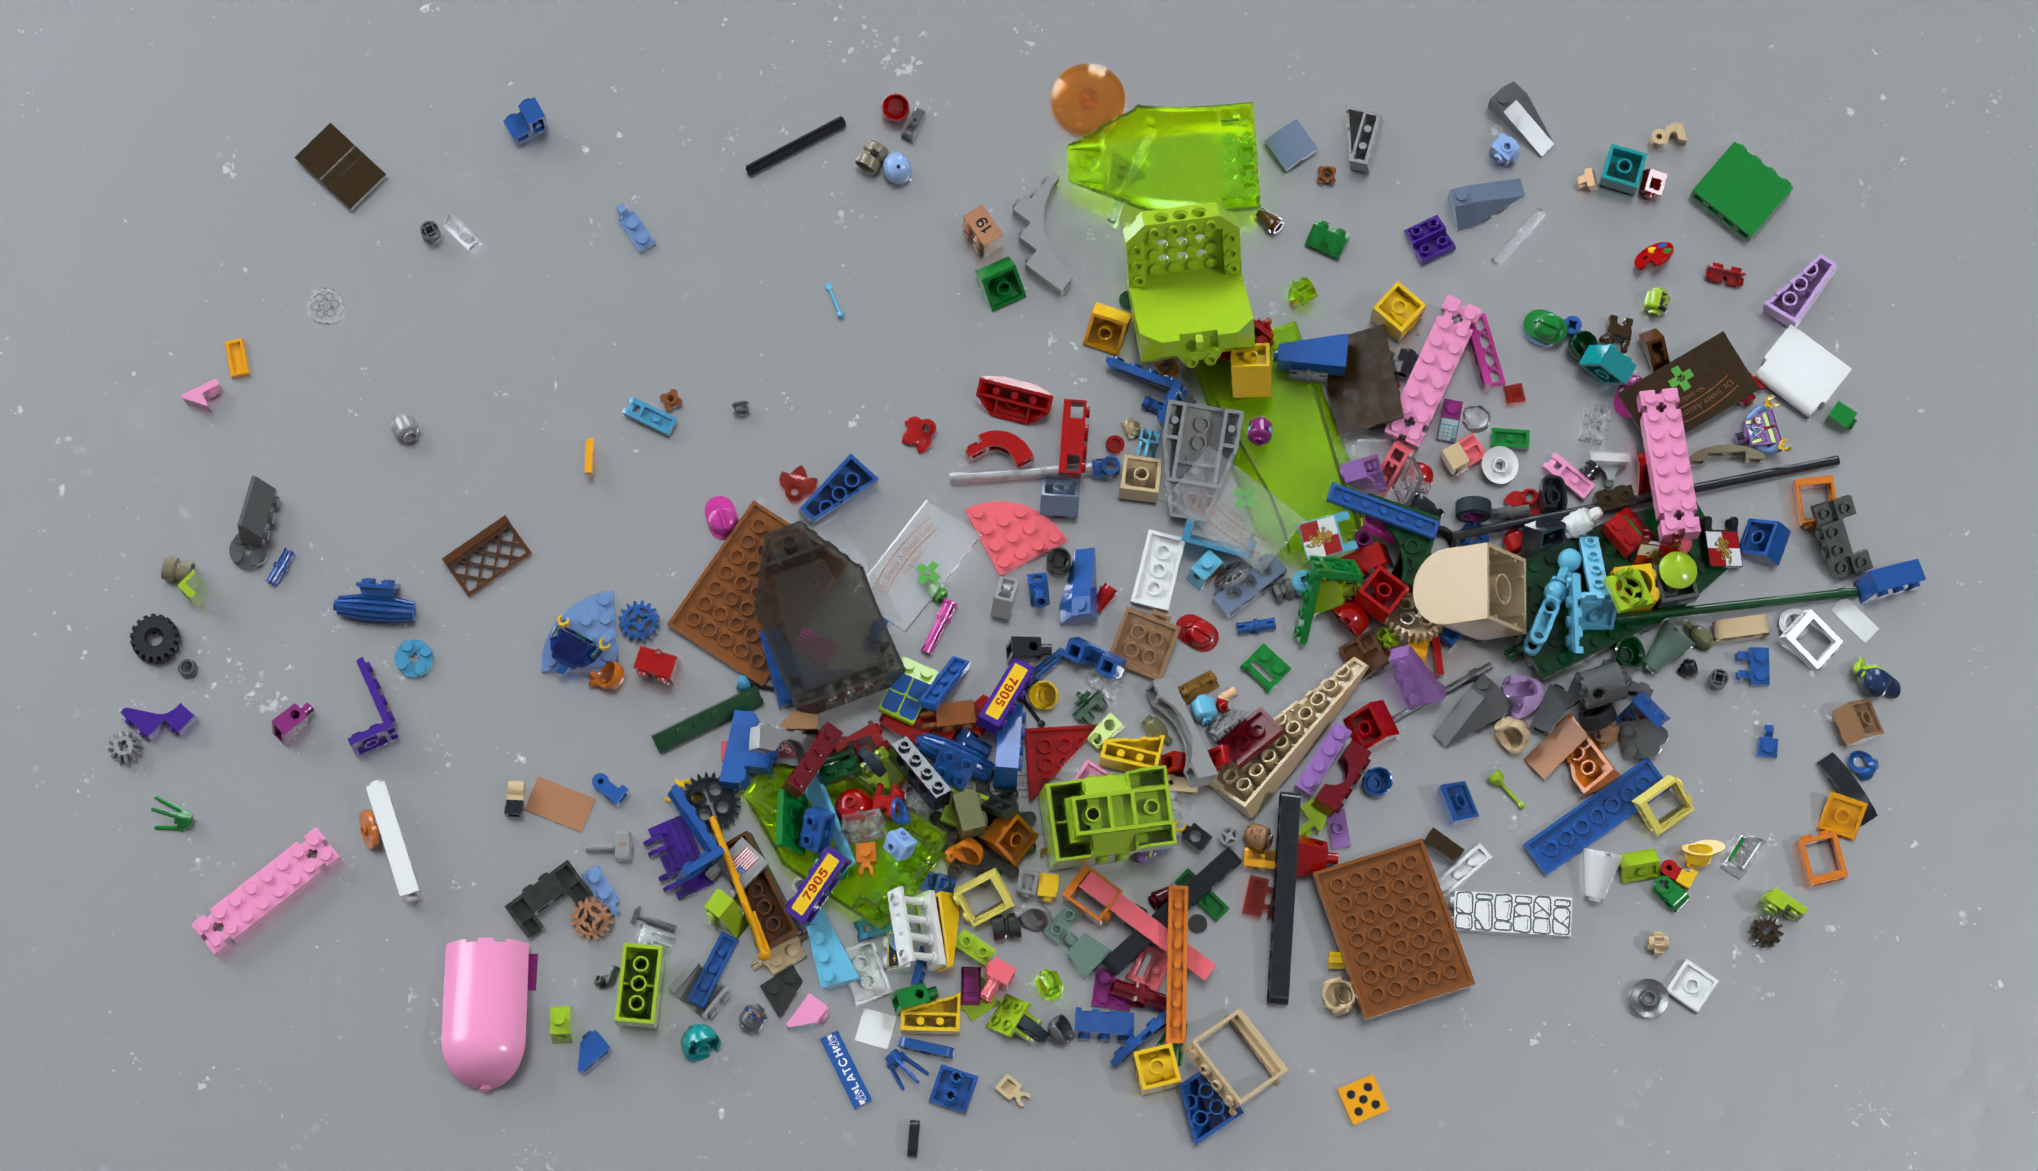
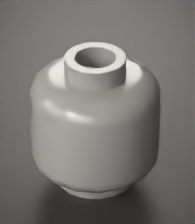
(405, 428)

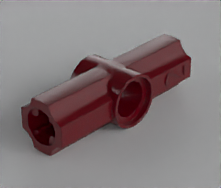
(1138, 995)

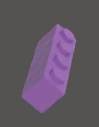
(1322, 760)

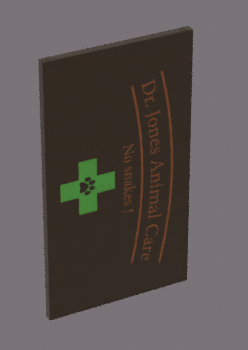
(1706, 380)

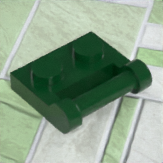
(841, 770)

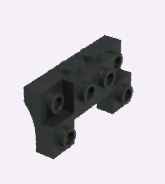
(1834, 538)
(543, 894)

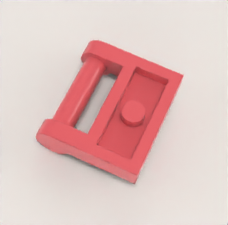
(1154, 972)

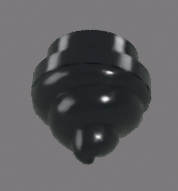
(1688, 668)

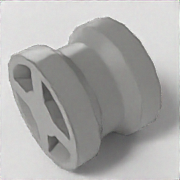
(1230, 834)

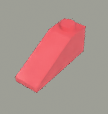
(1394, 461)

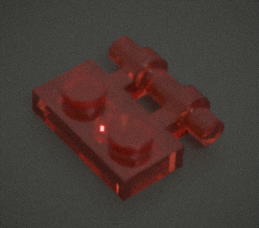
(1255, 897)

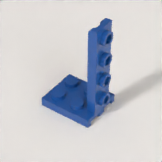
(1176, 390)
(699, 829)

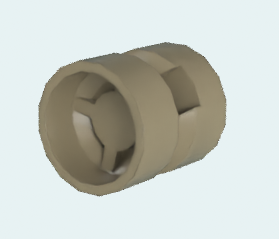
(872, 156)
(174, 569)

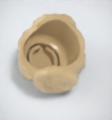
(1512, 734)
(1339, 996)

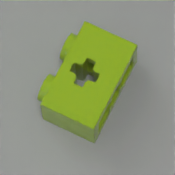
(974, 948)

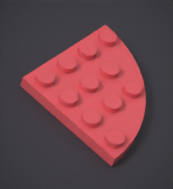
(1013, 533)

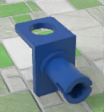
(1038, 590)

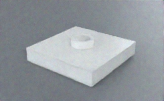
(1691, 986)

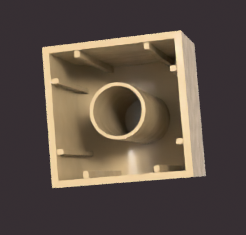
(1473, 591)

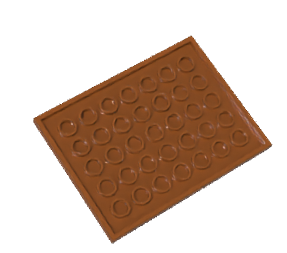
(720, 605)
(1393, 929)

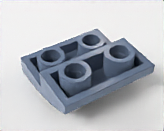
(1291, 145)

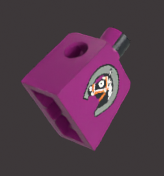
(291, 722)

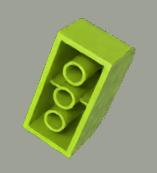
(640, 985)

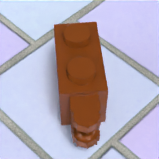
(951, 716)

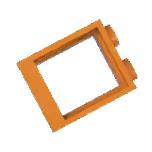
(1806, 484)
(1813, 881)
(1073, 888)

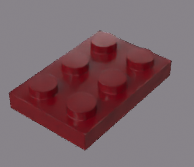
(1251, 737)

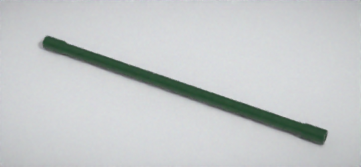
(1841, 593)

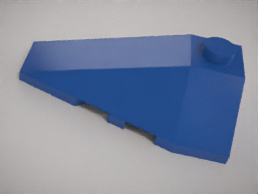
(1080, 591)

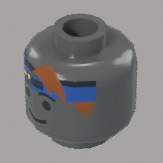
(752, 1018)

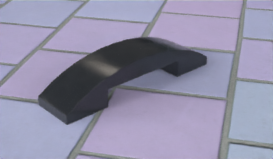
(1846, 783)

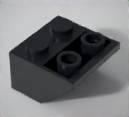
(1541, 536)

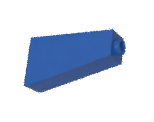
(1317, 354)

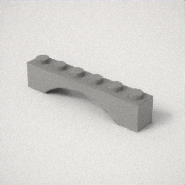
(1167, 699)

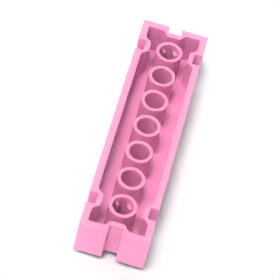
(1434, 370)
(1668, 464)
(266, 892)

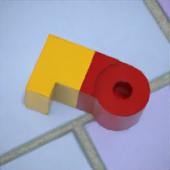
(1678, 875)

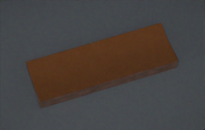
(768, 902)

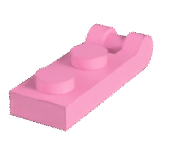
(1573, 479)

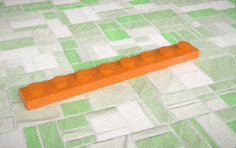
(1177, 964)

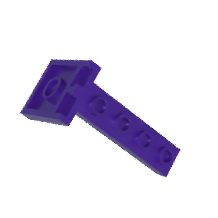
(377, 734)

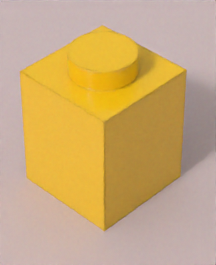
(1048, 887)

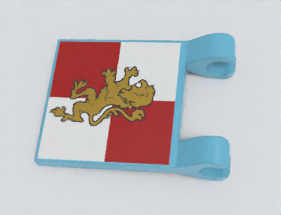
(1323, 536)

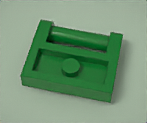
(1270, 663)

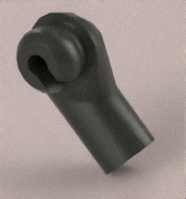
(609, 979)

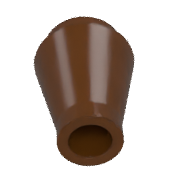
(1270, 221)

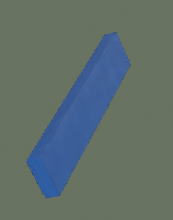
(1382, 511)

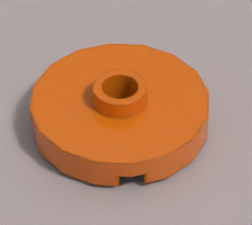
(368, 829)

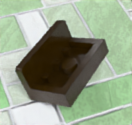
(1614, 498)

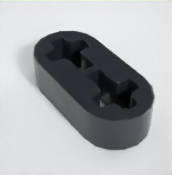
(913, 1138)

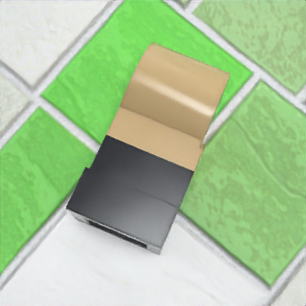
(515, 799)

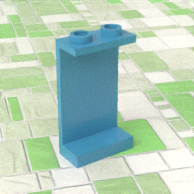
(1202, 541)

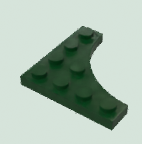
(1412, 547)

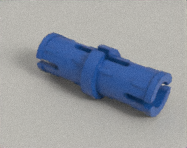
(280, 567)
(1256, 626)

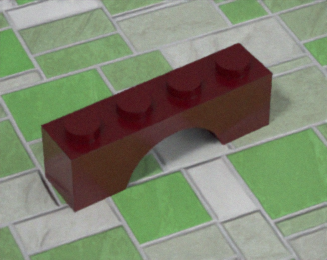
(813, 760)
(1352, 761)

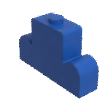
(738, 759)

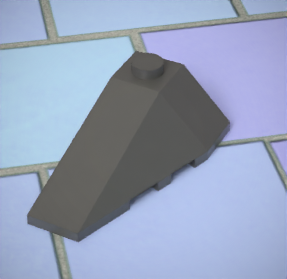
(1519, 114)
(1477, 708)

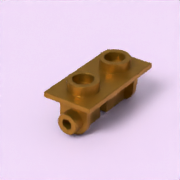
(1198, 686)

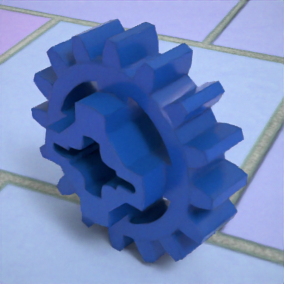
(646, 620)

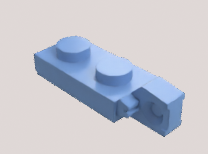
(635, 229)
(601, 888)

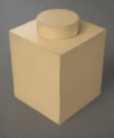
(1455, 458)

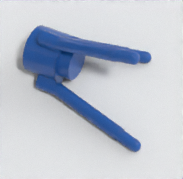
(896, 1060)

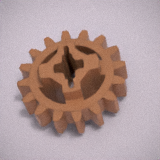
(590, 911)

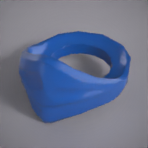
(904, 817)

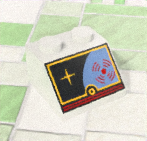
(891, 960)

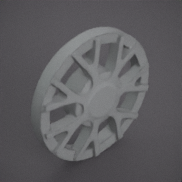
(1230, 574)

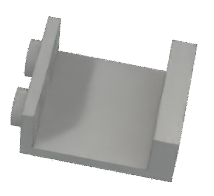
(684, 983)

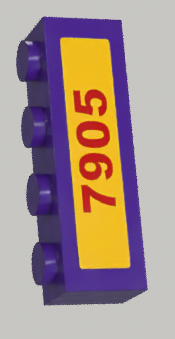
(1005, 695)
(818, 885)

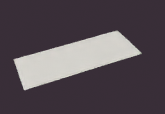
(1855, 619)

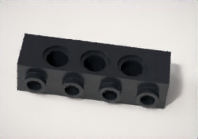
(920, 774)

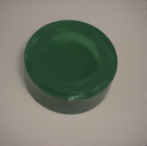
(1124, 301)

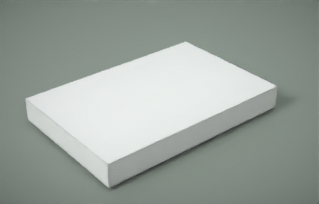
(869, 966)

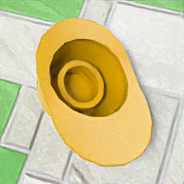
(1701, 852)

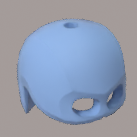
(892, 173)

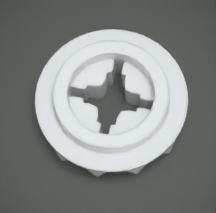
(1785, 619)

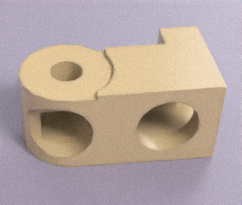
(1181, 786)

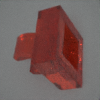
(1514, 394)

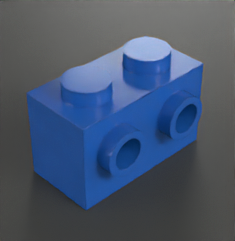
(816, 829)

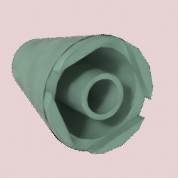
(1667, 647)

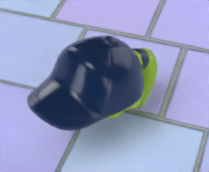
(1876, 680)

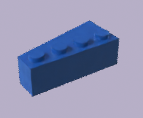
(839, 488)
(1008, 751)

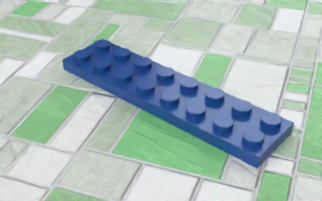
(1592, 818)

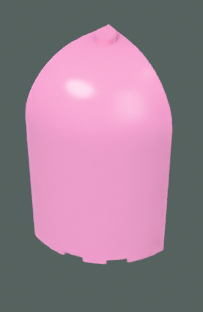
(485, 1010)

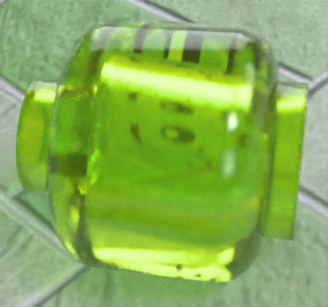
(1049, 984)

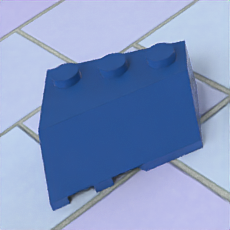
(1205, 1108)

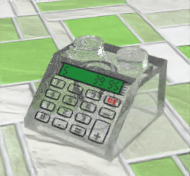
(1741, 855)

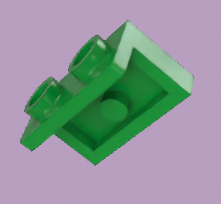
(1327, 238)

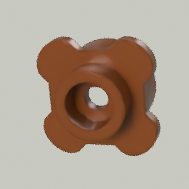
(1326, 170)
(669, 405)

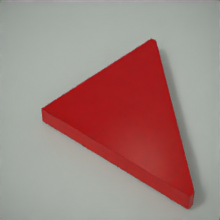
(1049, 751)

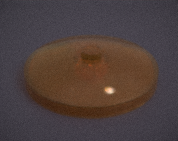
(1087, 98)

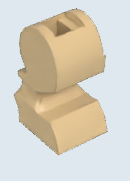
(1660, 137)

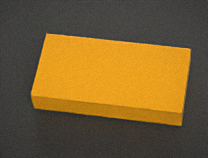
(237, 358)

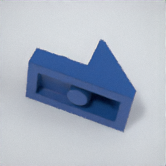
(918, 974)

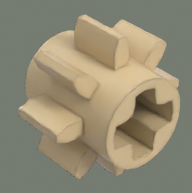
(1658, 943)

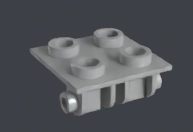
(1231, 717)

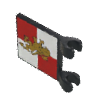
(1722, 545)

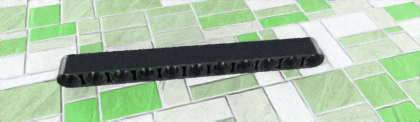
(1283, 898)

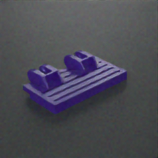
(680, 849)

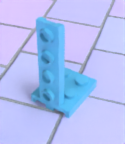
(1596, 604)

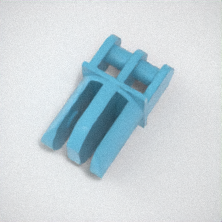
(1148, 443)

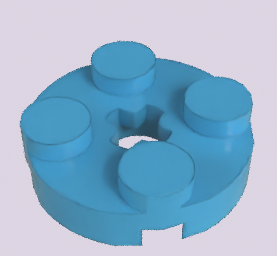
(419, 668)

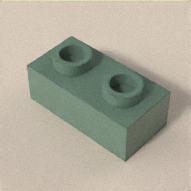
(1062, 923)

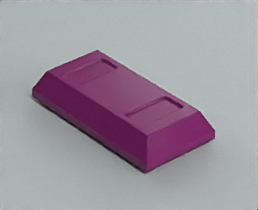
(970, 985)

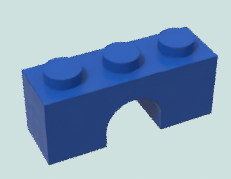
(1085, 652)

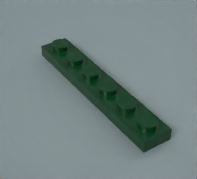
(706, 719)

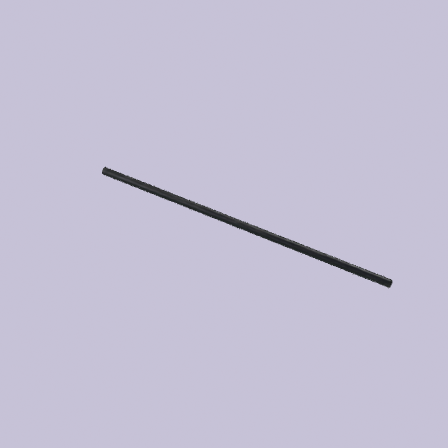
(1647, 497)

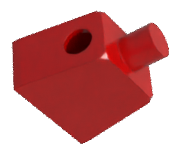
(1313, 856)

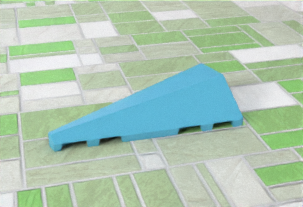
(818, 796)

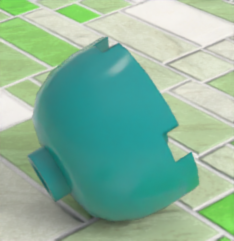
(699, 1041)

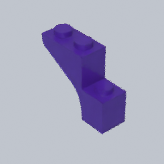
(151, 724)

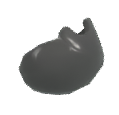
(1060, 1030)

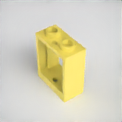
(1659, 826)
(994, 910)

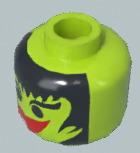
(1656, 302)

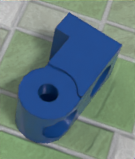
(609, 790)

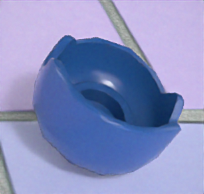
(1377, 781)

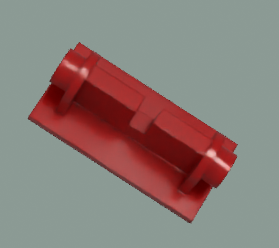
(1733, 275)

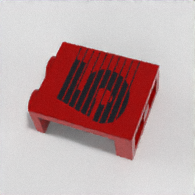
(868, 736)

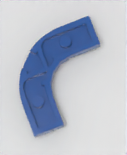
(1133, 1042)

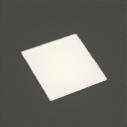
(875, 1028)

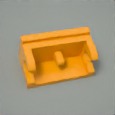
(1259, 860)

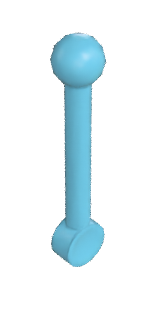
(828, 287)

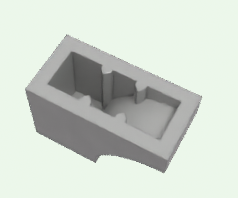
(1004, 597)

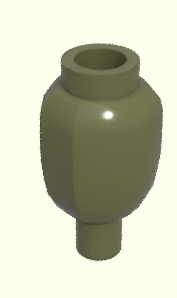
(1700, 635)
(1155, 728)

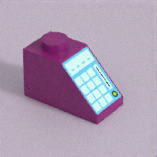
(1449, 421)

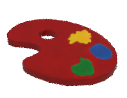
(1656, 253)

